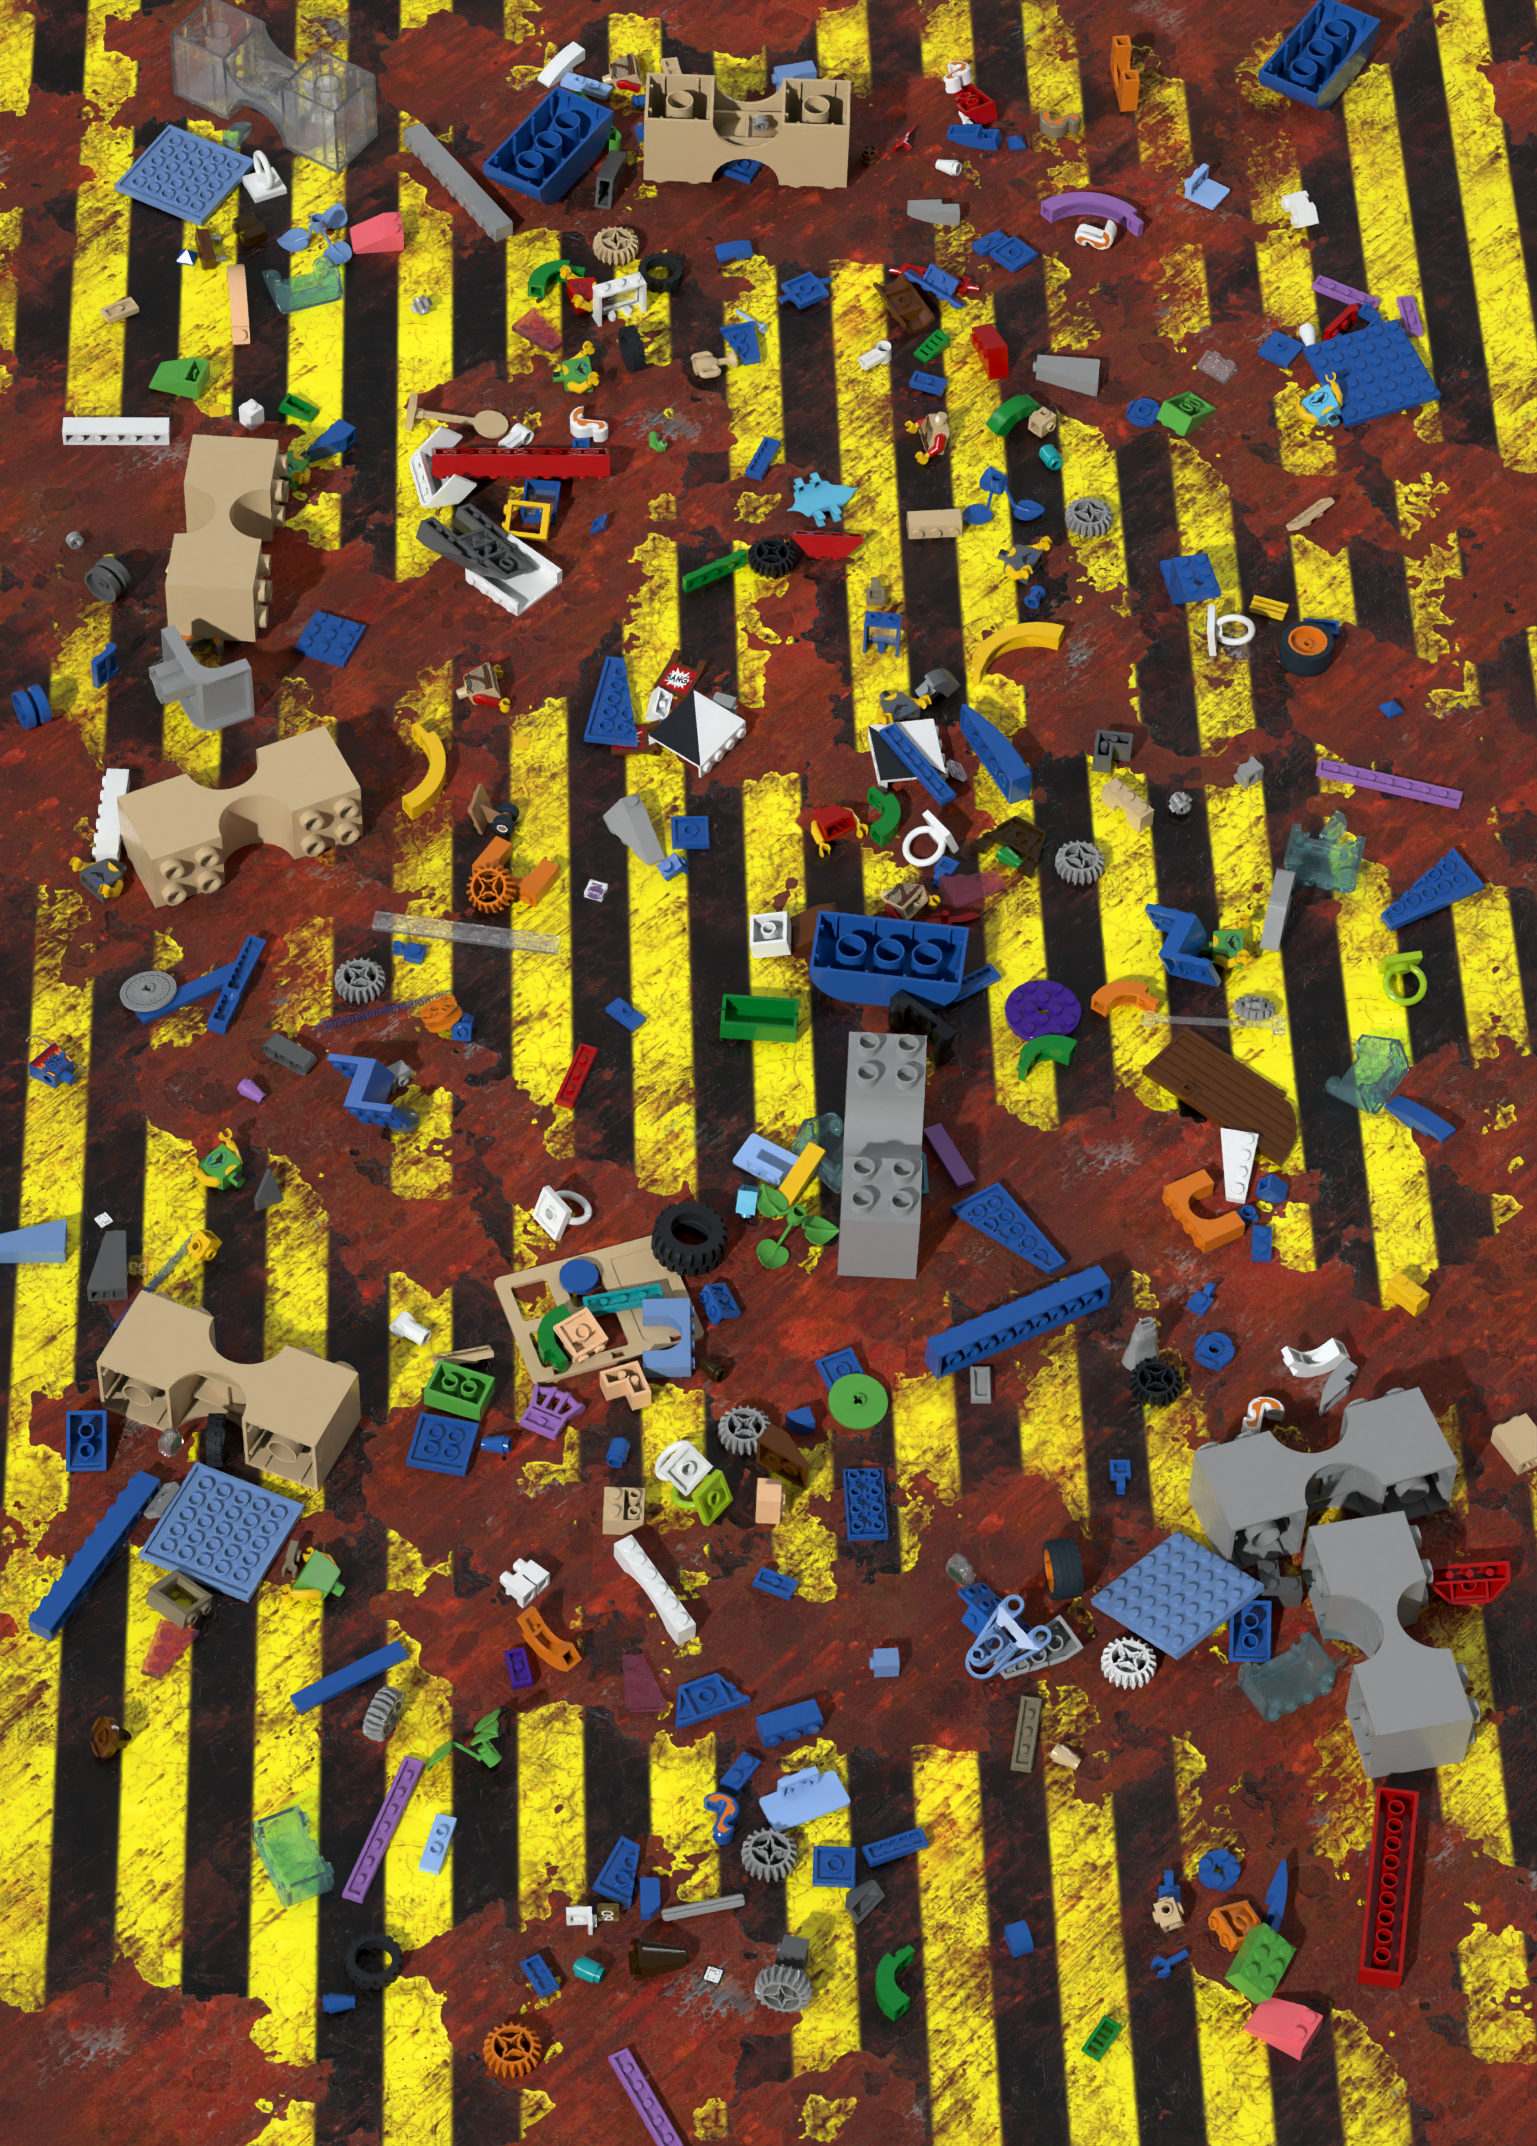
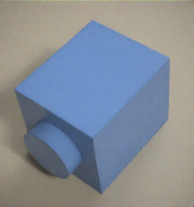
(885, 1662)

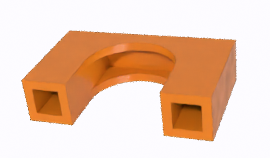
(1124, 79)
(528, 889)
(1205, 1233)

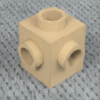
(1042, 422)
(1168, 1913)

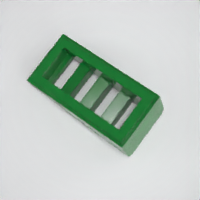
(940, 339)
(288, 407)
(1111, 2024)

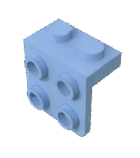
(1204, 190)

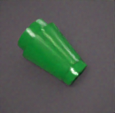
(1008, 857)

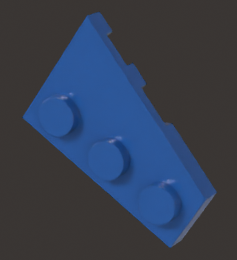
(742, 341)
(618, 1874)

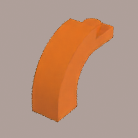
(1123, 993)
(550, 1648)

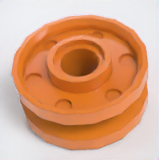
(441, 1013)

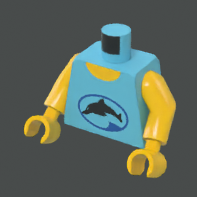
(1322, 405)

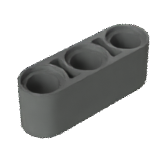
(289, 1054)

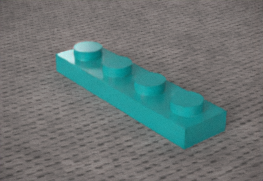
(621, 1300)

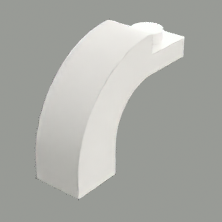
(1316, 1361)

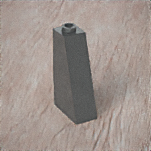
(609, 179)
(110, 1272)

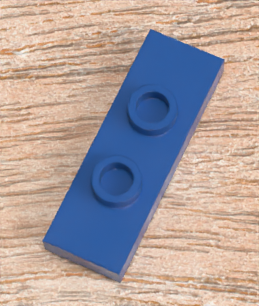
(762, 458)
(977, 981)
(895, 1847)

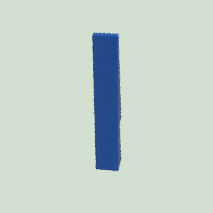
(235, 985)

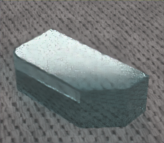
(236, 134)
(1334, 828)

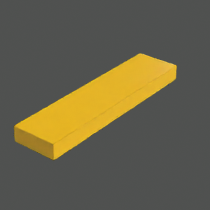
(801, 1172)

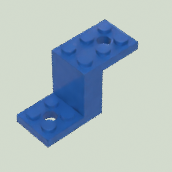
(1190, 578)
(1182, 944)
(369, 1091)

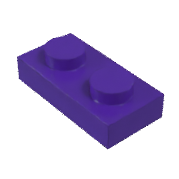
(518, 1668)

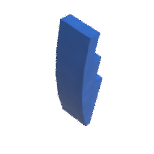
(1419, 1117)
(1276, 1897)

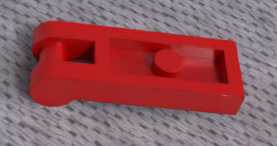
(1342, 322)

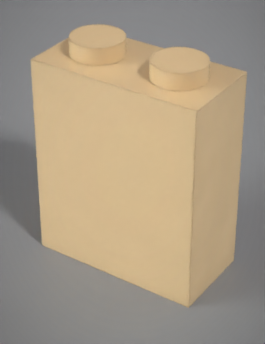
(1517, 1443)

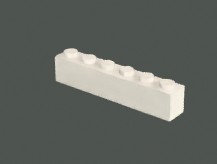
(116, 431)
(108, 836)

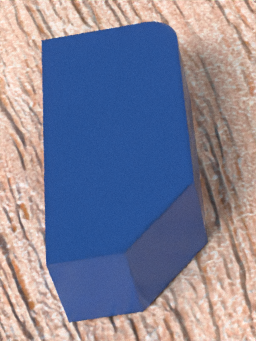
(649, 1897)

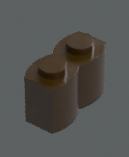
(249, 229)

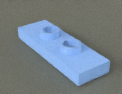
(586, 86)
(437, 1844)

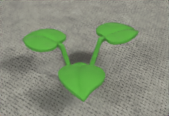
(773, 1202)
(487, 1752)

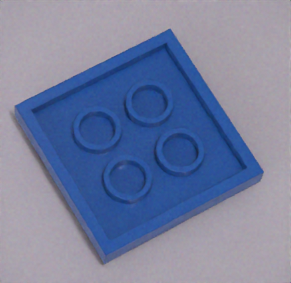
(330, 639)
(442, 1444)

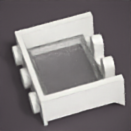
(619, 295)

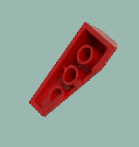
(976, 104)

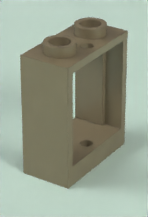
(174, 1581)

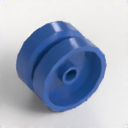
(31, 707)

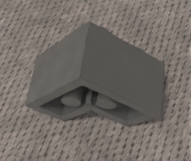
(1109, 747)
(1279, 1590)
(793, 1952)

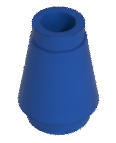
(497, 1444)
(337, 2002)

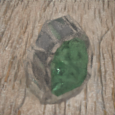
(170, 1442)
(960, 1570)

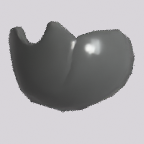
(413, 1116)

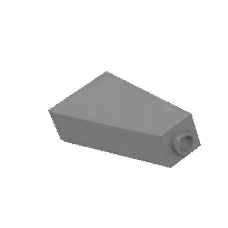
(1069, 372)

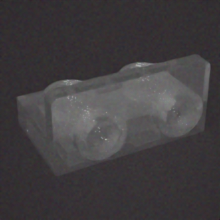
(1216, 366)

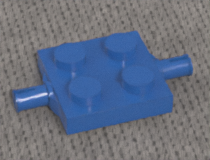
(805, 290)

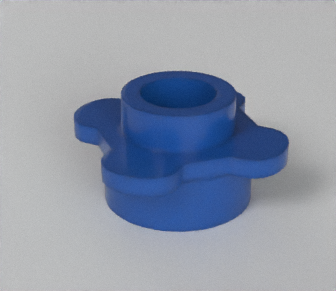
(1250, 1211)

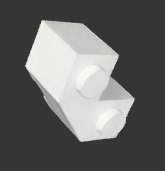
(1302, 210)

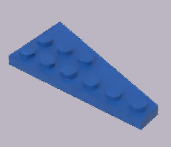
(611, 712)
(1437, 888)
(1005, 1222)

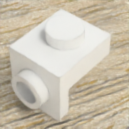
(581, 1916)

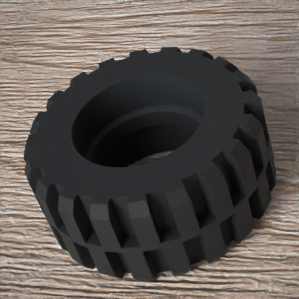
(689, 1219)

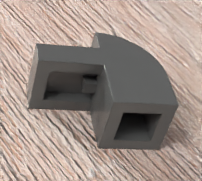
(938, 682)

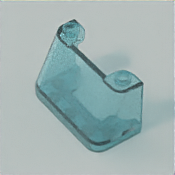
(305, 290)
(1373, 1075)
(825, 1133)

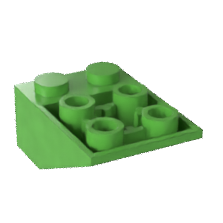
(182, 377)

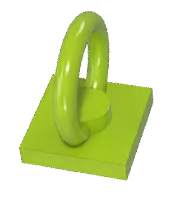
(1399, 965)
(708, 1499)

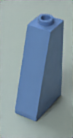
(35, 1244)

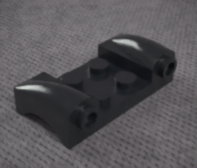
(908, 1013)

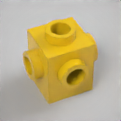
(204, 1245)

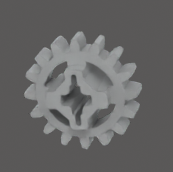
(1254, 1008)

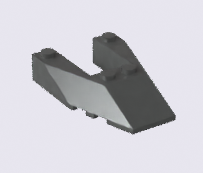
(481, 548)

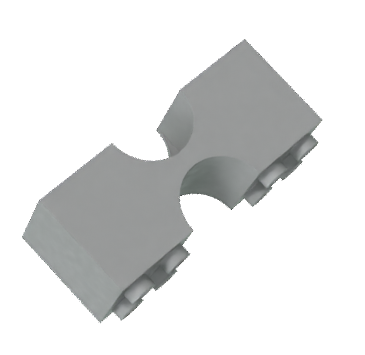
(882, 1155)
(1259, 1492)
(1407, 1697)

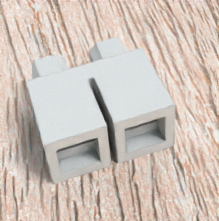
(526, 1583)

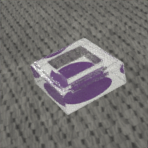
(956, 770)
(595, 890)

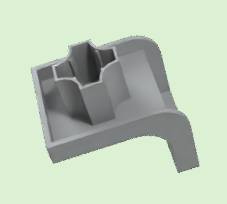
(207, 695)

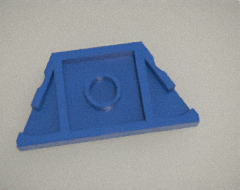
(706, 1699)

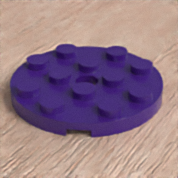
(1036, 995)

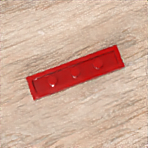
(576, 1076)

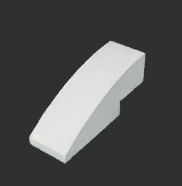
(561, 63)

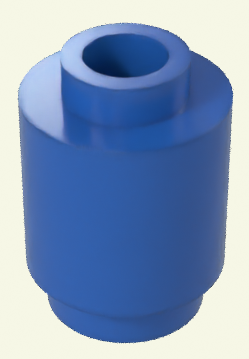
(617, 1452)

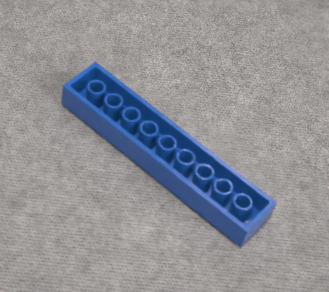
(1017, 1322)

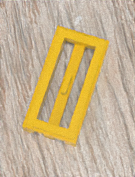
(1269, 607)

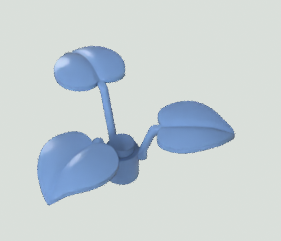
(335, 218)

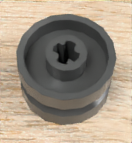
(107, 579)

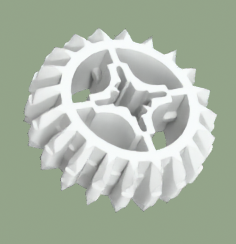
(1125, 1670)

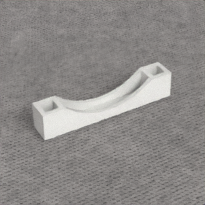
(638, 1565)

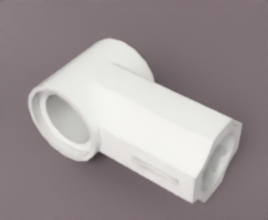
(880, 354)
(518, 436)
(406, 1326)

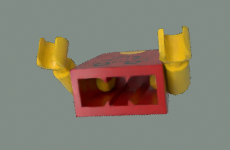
(579, 290)
(832, 823)

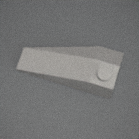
(632, 825)
(1063, 1647)

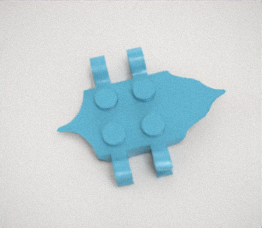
(820, 497)

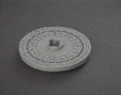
(148, 991)

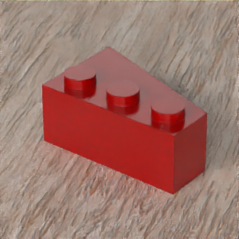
(991, 351)

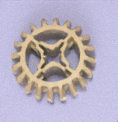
(625, 248)

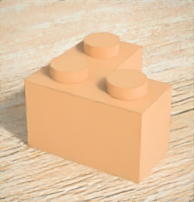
(626, 1381)
(770, 1501)

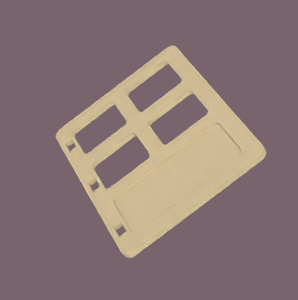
(620, 1268)

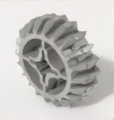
(1088, 517)
(1080, 862)
(359, 975)
(744, 1424)
(383, 1713)
(782, 1852)
(783, 1988)

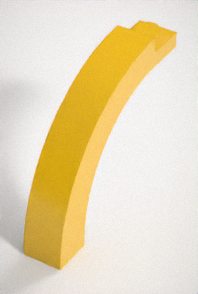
(1013, 637)
(429, 790)

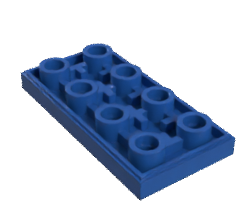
(865, 1504)

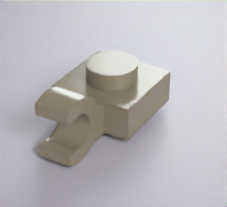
(875, 594)
(293, 1555)

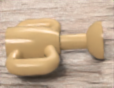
(707, 366)

